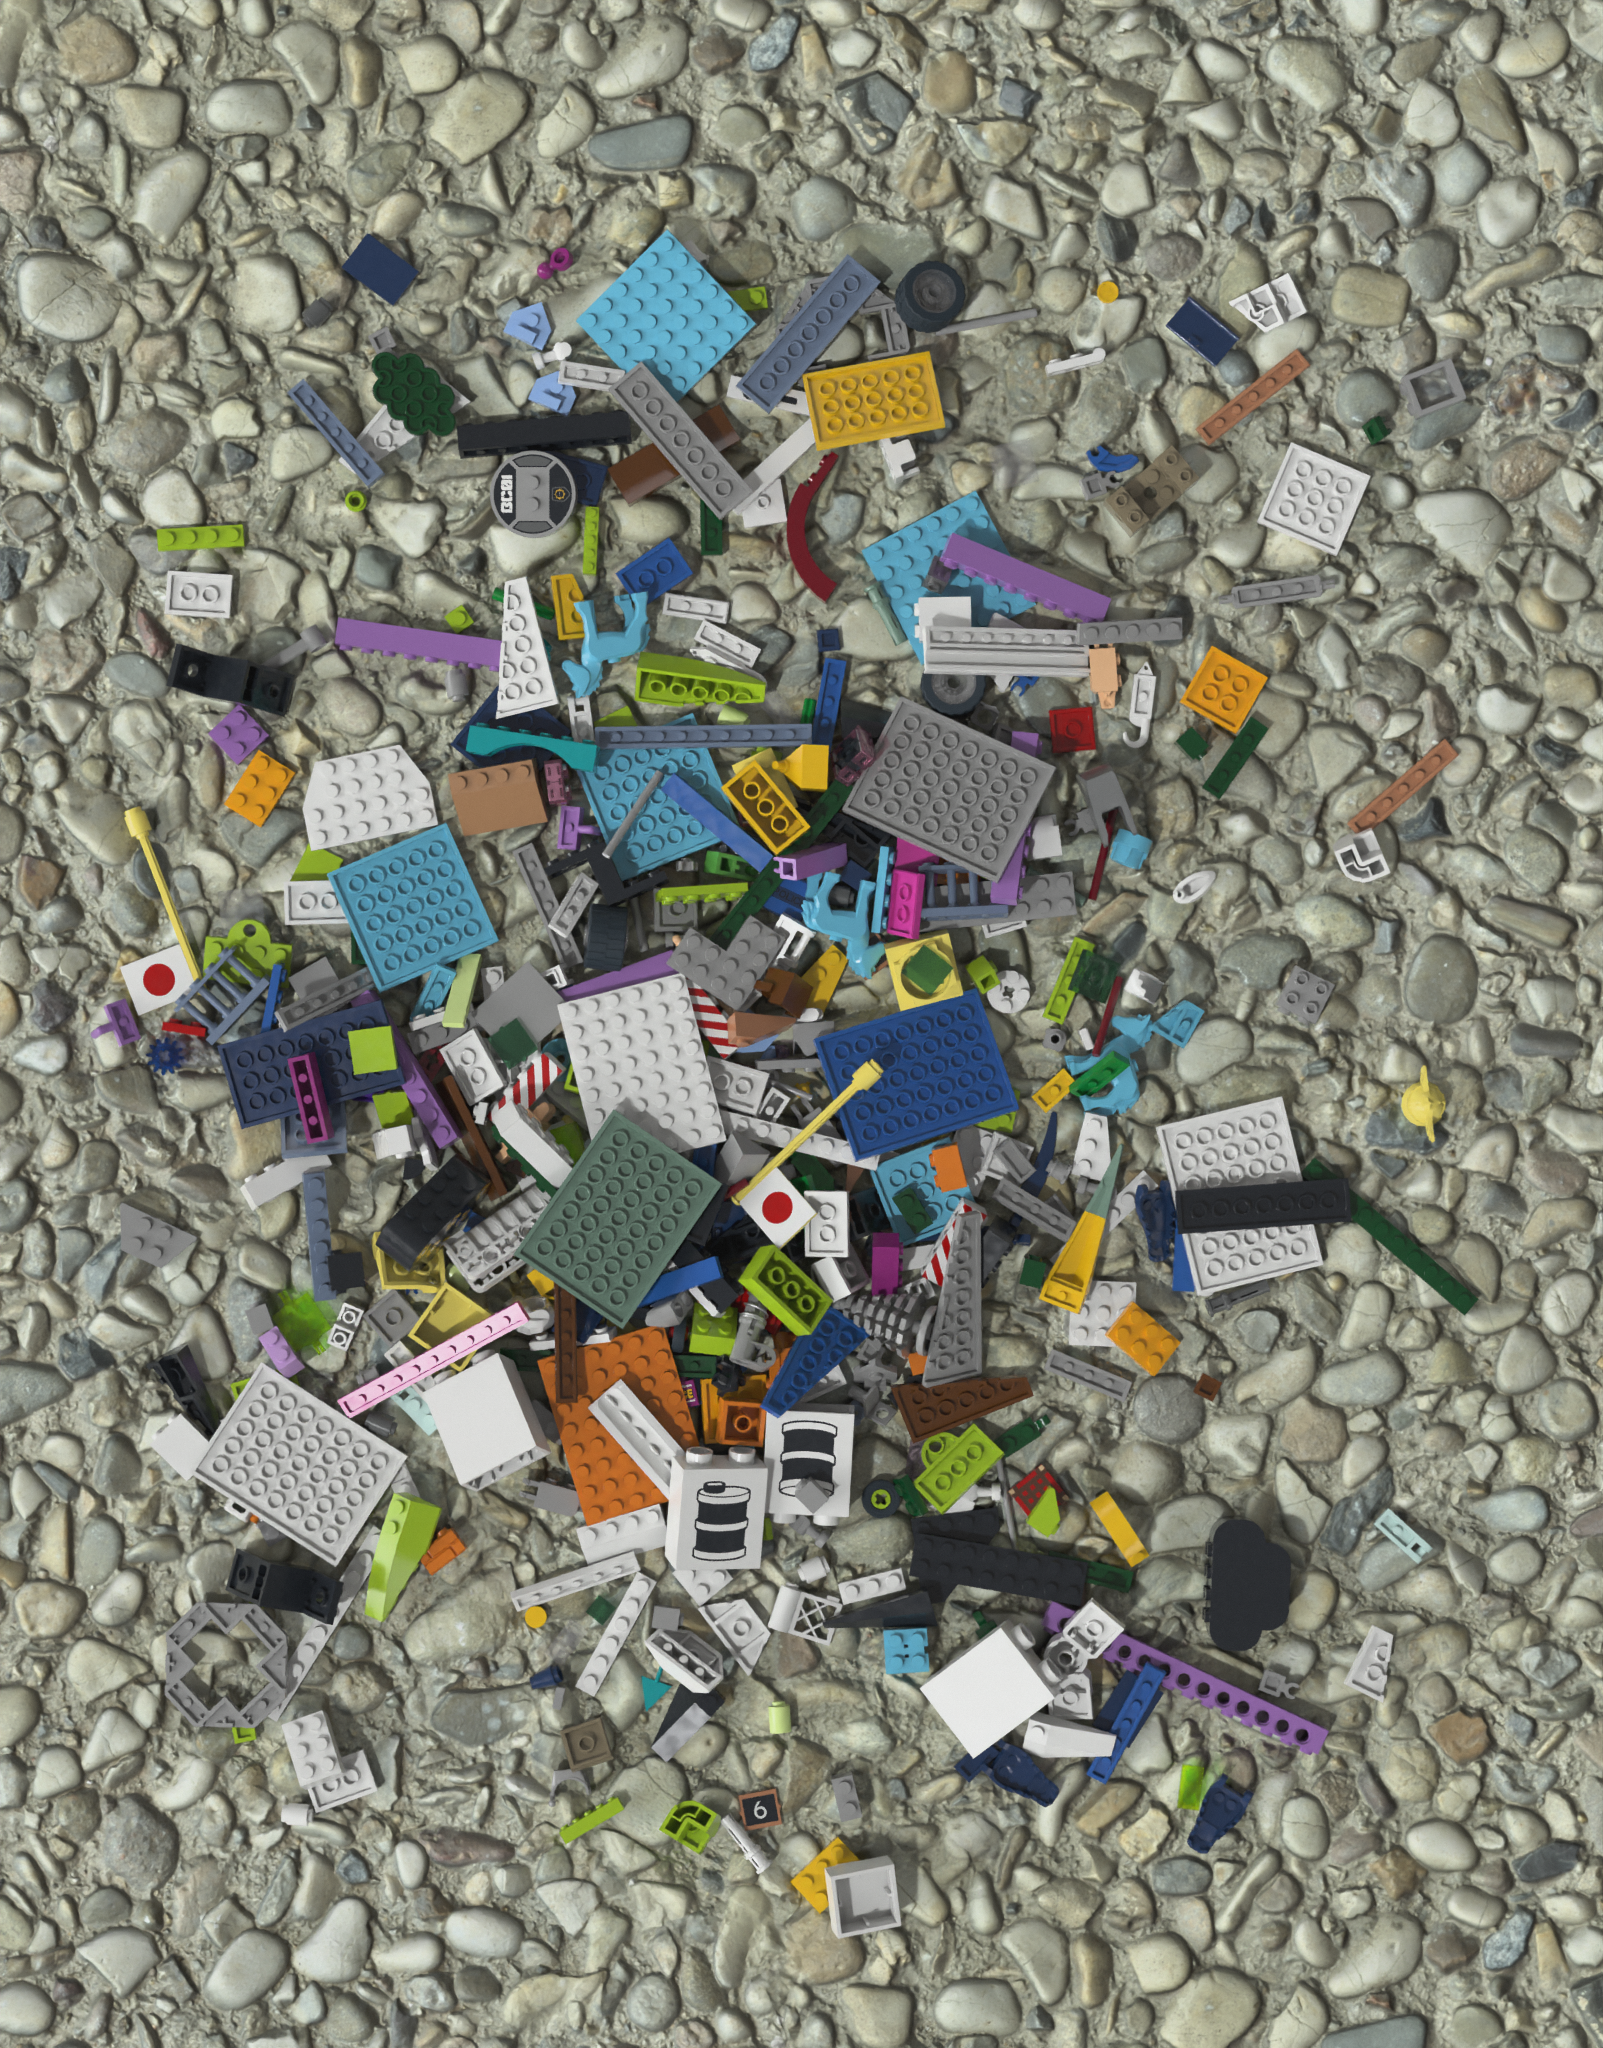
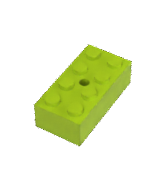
(785, 1290)

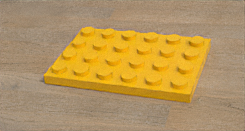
(873, 401)

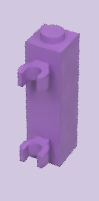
(812, 861)

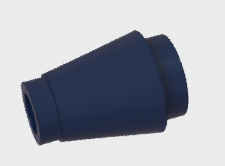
(547, 1677)

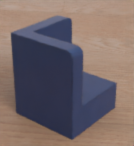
(854, 874)

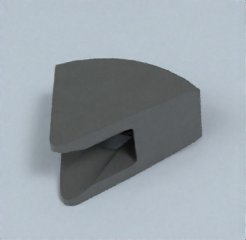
(1102, 795)

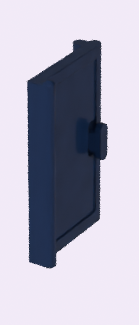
(1202, 329)
(728, 1217)

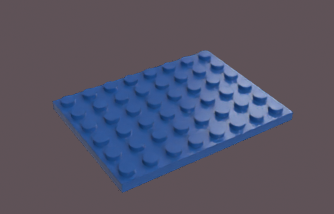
(935, 1078)

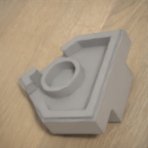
(875, 1374)

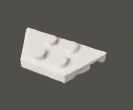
(738, 1629)

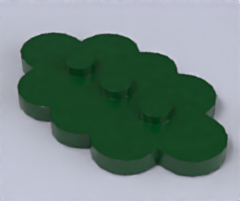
(413, 394)

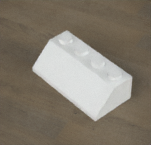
(626, 1533)

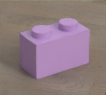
(281, 1352)

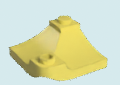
(396, 1277)

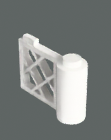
(788, 1607)

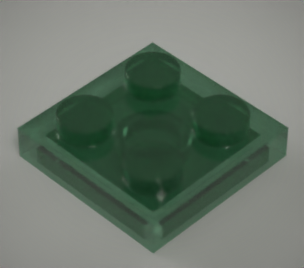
(1094, 976)

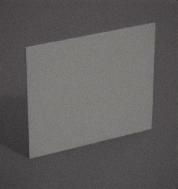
(522, 997)

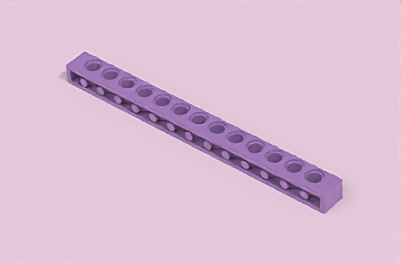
(1315, 1733)

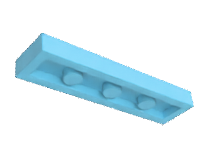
(884, 881)

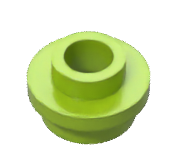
(355, 494)

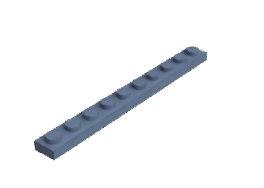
(703, 736)

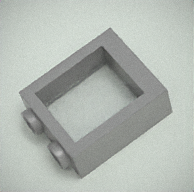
(1432, 389)

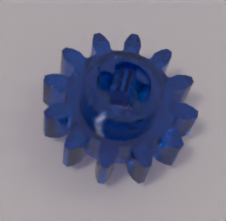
(173, 1054)

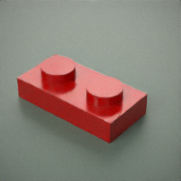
(175, 1025)

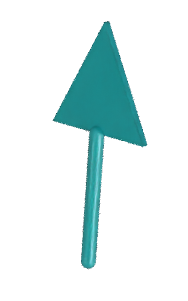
(653, 1689)

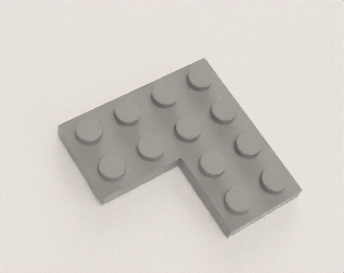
(731, 972)

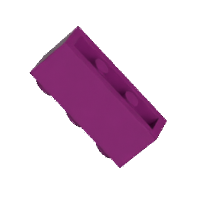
(886, 1264)

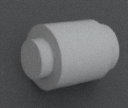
(456, 685)

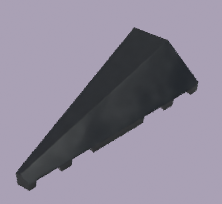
(865, 716)
(861, 840)
(739, 1242)
(184, 1379)
(902, 1611)

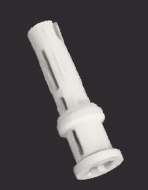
(752, 1851)

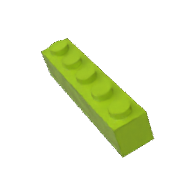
(591, 541)
(591, 1819)

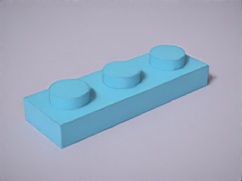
(434, 990)

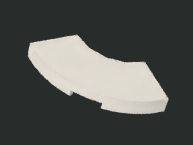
(424, 1142)

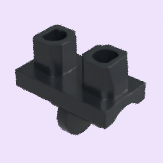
(730, 1376)

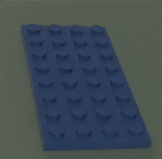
(261, 1073)

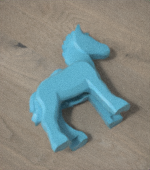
(607, 644)
(843, 924)
(1126, 1084)

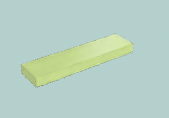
(462, 991)

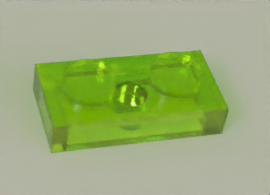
(1190, 1786)

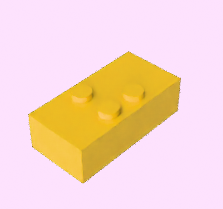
(765, 808)

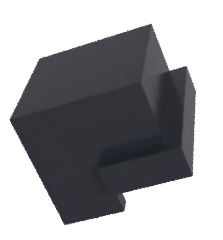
(345, 1271)

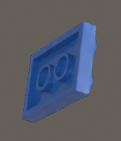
(655, 571)

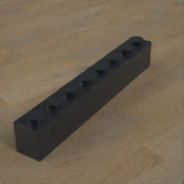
(544, 434)

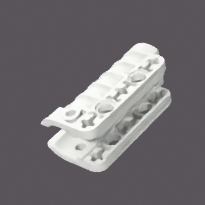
(496, 1240)

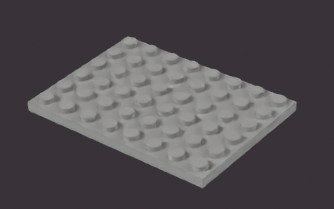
(950, 790)

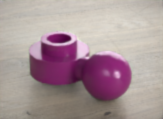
(560, 259)

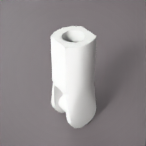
(808, 1015)

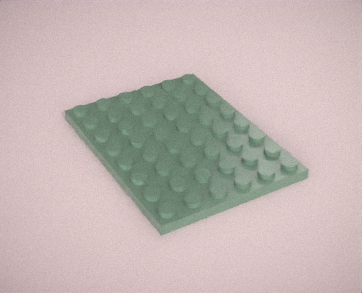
(617, 1219)

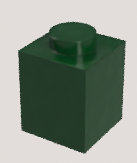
(1192, 745)

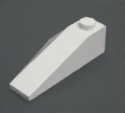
(1057, 1737)

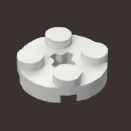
(1020, 995)

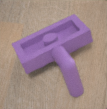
(572, 827)
(120, 1023)

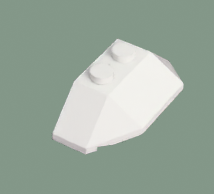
(687, 1659)

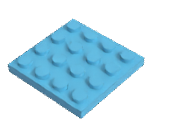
(915, 1170)

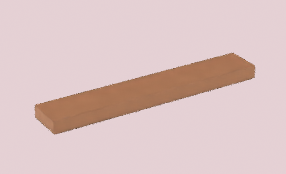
(1252, 397)
(1404, 787)

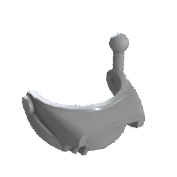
(562, 1775)

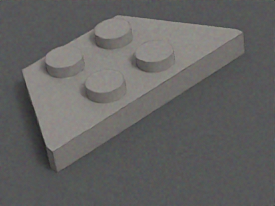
(151, 1237)

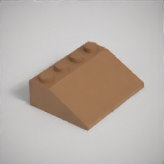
(498, 796)

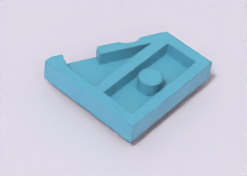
(1178, 1023)

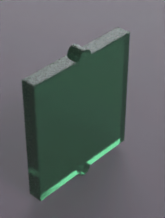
(927, 969)
(512, 1044)

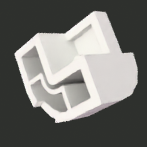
(1044, 838)
(1361, 856)

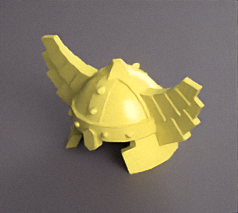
(1423, 1104)

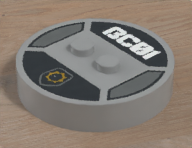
(533, 494)

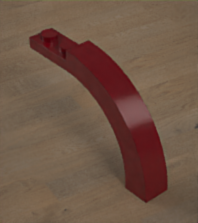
(804, 565)

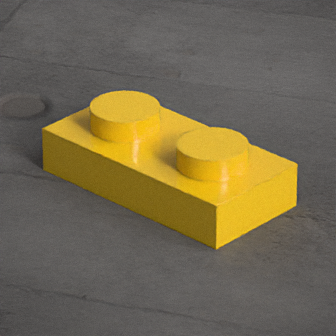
(1053, 1090)

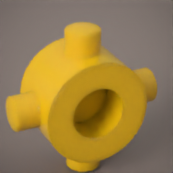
(804, 1087)

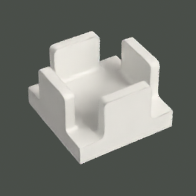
(899, 457)

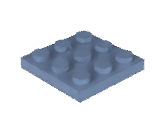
(294, 1139)

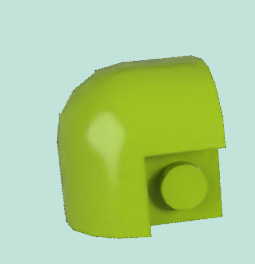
(691, 1825)

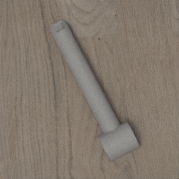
(311, 640)

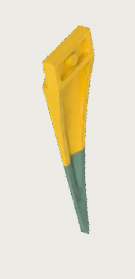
(1074, 1269)

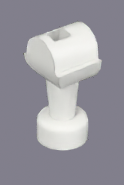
(561, 352)
(980, 1491)

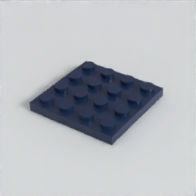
(535, 720)

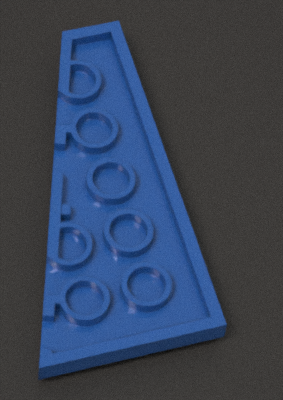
(812, 1359)

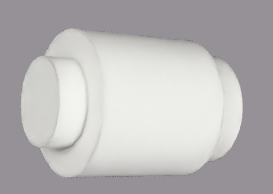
(813, 1569)
(297, 1814)

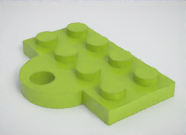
(253, 951)
(955, 1466)

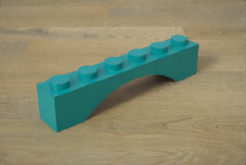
(489, 741)

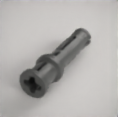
(1226, 1301)

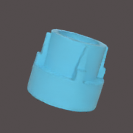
(1130, 849)

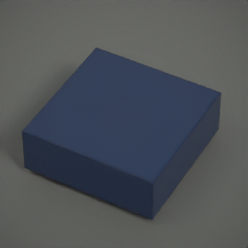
(828, 640)

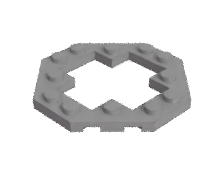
(894, 327)
(272, 1666)

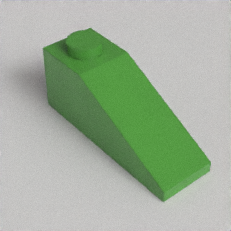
(729, 866)

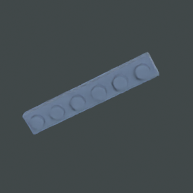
(336, 433)
(318, 1233)

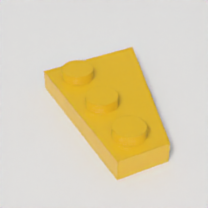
(568, 620)

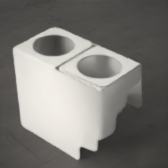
(1143, 986)

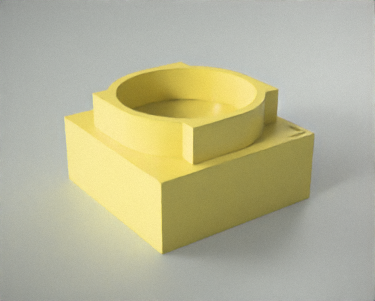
(907, 992)
(447, 1316)

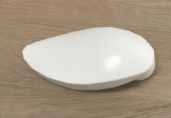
(1194, 887)

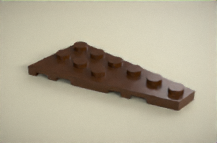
(955, 1403)

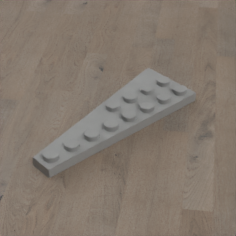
(957, 1331)

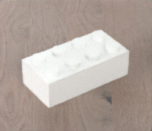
(533, 1143)

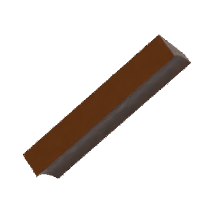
(651, 471)
(473, 1138)

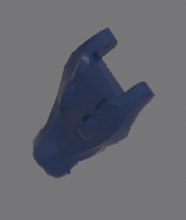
(1156, 1216)
(1018, 1774)
(1218, 1813)

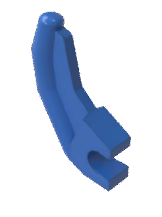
(1107, 462)

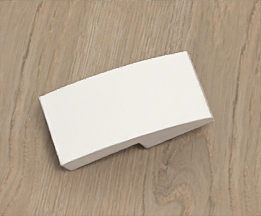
(346, 1325)

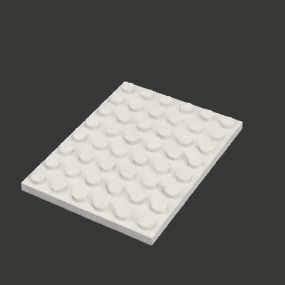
(645, 1060)
(1229, 1150)
(298, 1464)

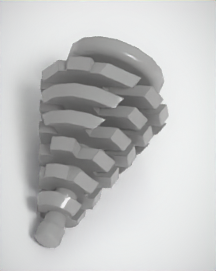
(893, 1319)

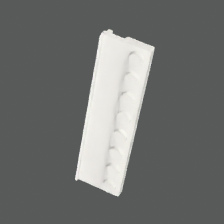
(1004, 652)

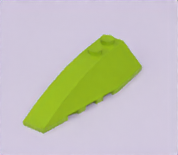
(684, 681)
(400, 1547)

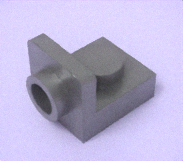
(937, 576)
(270, 1533)

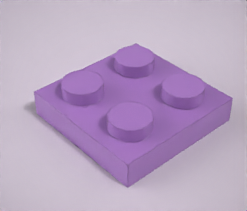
(238, 734)

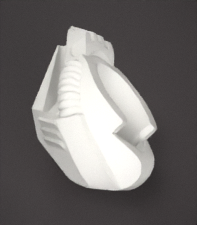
(541, 1316)

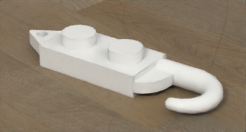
(716, 657)

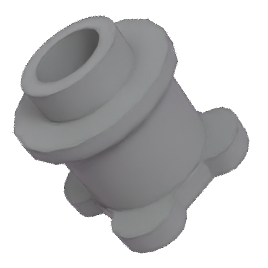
(1047, 1043)
(1058, 1170)
(367, 1375)

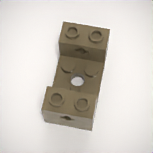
(1167, 476)

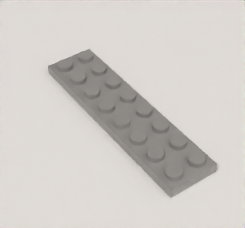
(680, 440)
(1042, 898)

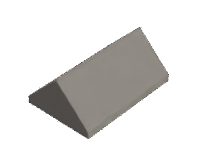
(739, 1160)

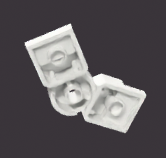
(1083, 1638)

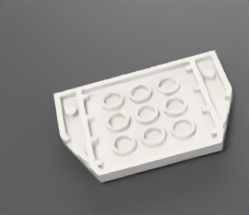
(366, 798)

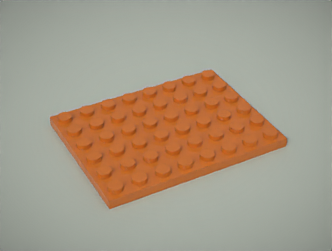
(602, 1471)

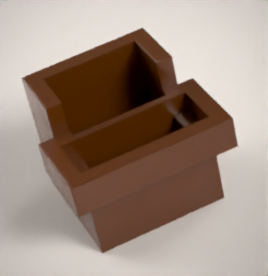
(785, 990)

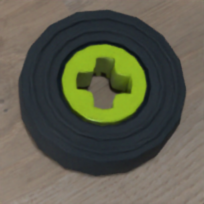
(869, 1498)

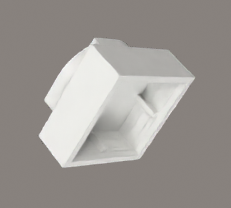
(862, 1896)

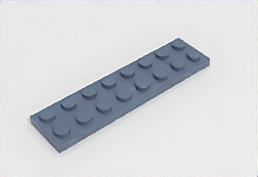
(808, 334)

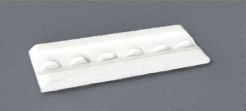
(638, 1433)

